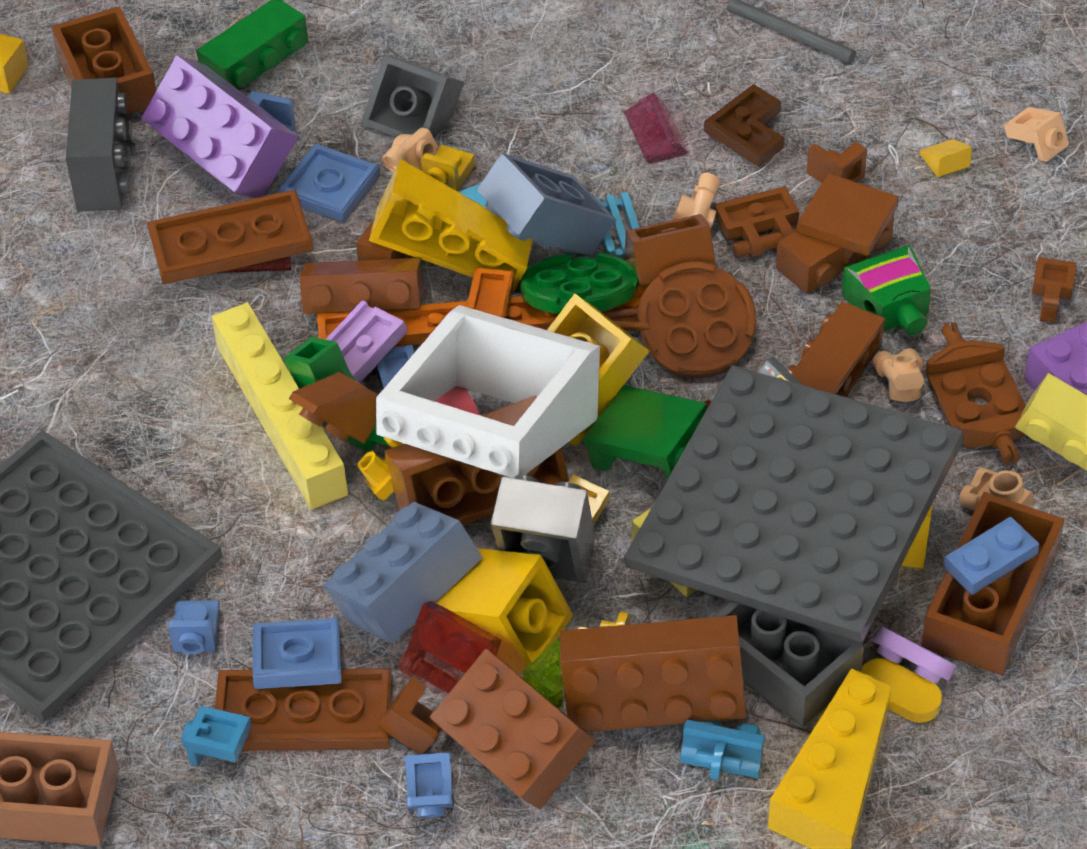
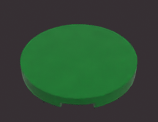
(599, 281)

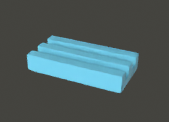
(613, 206)

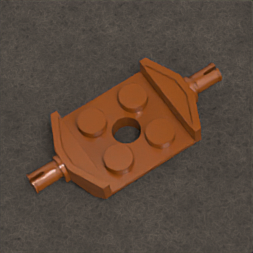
(977, 371)

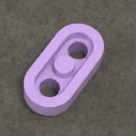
(928, 663)

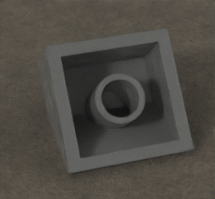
(410, 98)

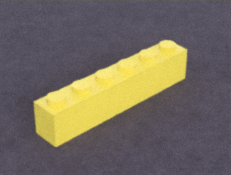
(267, 387)

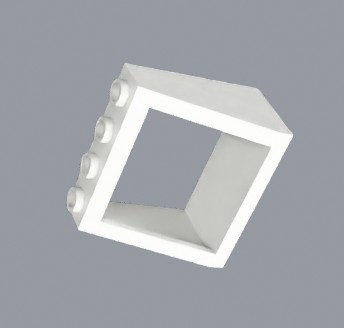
(498, 361)

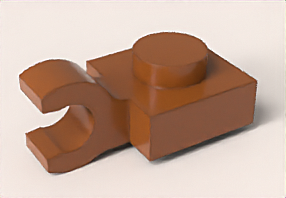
(1053, 281)

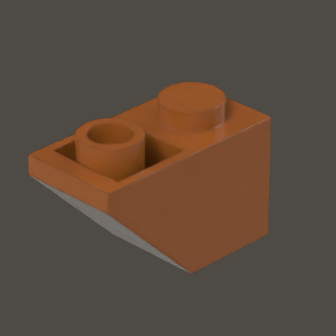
(341, 403)

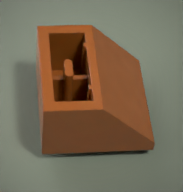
(666, 244)

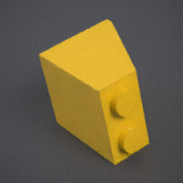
(513, 600)

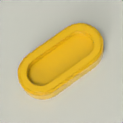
(910, 693)

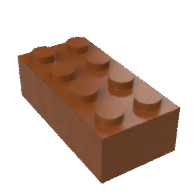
(458, 487)
(988, 624)
(653, 673)

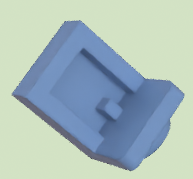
(429, 784)

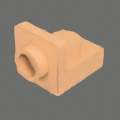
(1039, 127)

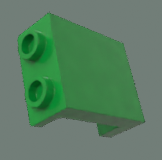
(643, 429)

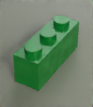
(255, 43)

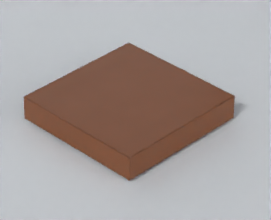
(848, 214)

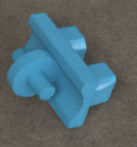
(723, 748)

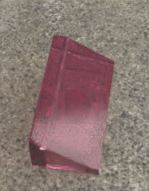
(655, 130)

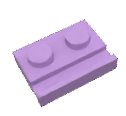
(367, 338)

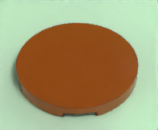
(697, 319)

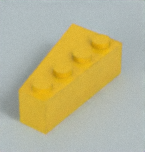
(445, 227)
(831, 775)

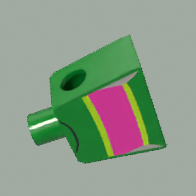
(891, 288)

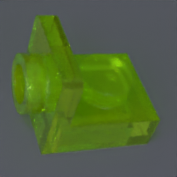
(546, 674)

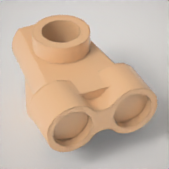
(410, 149)
(700, 200)
(902, 372)
(1002, 484)

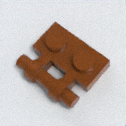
(755, 214)

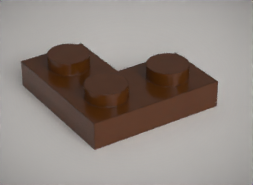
(742, 125)

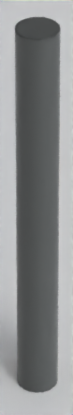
(792, 30)

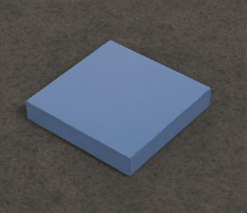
(331, 182)
(296, 653)

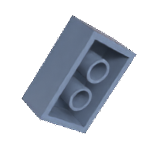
(545, 205)
(401, 570)

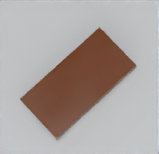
(229, 236)
(313, 715)

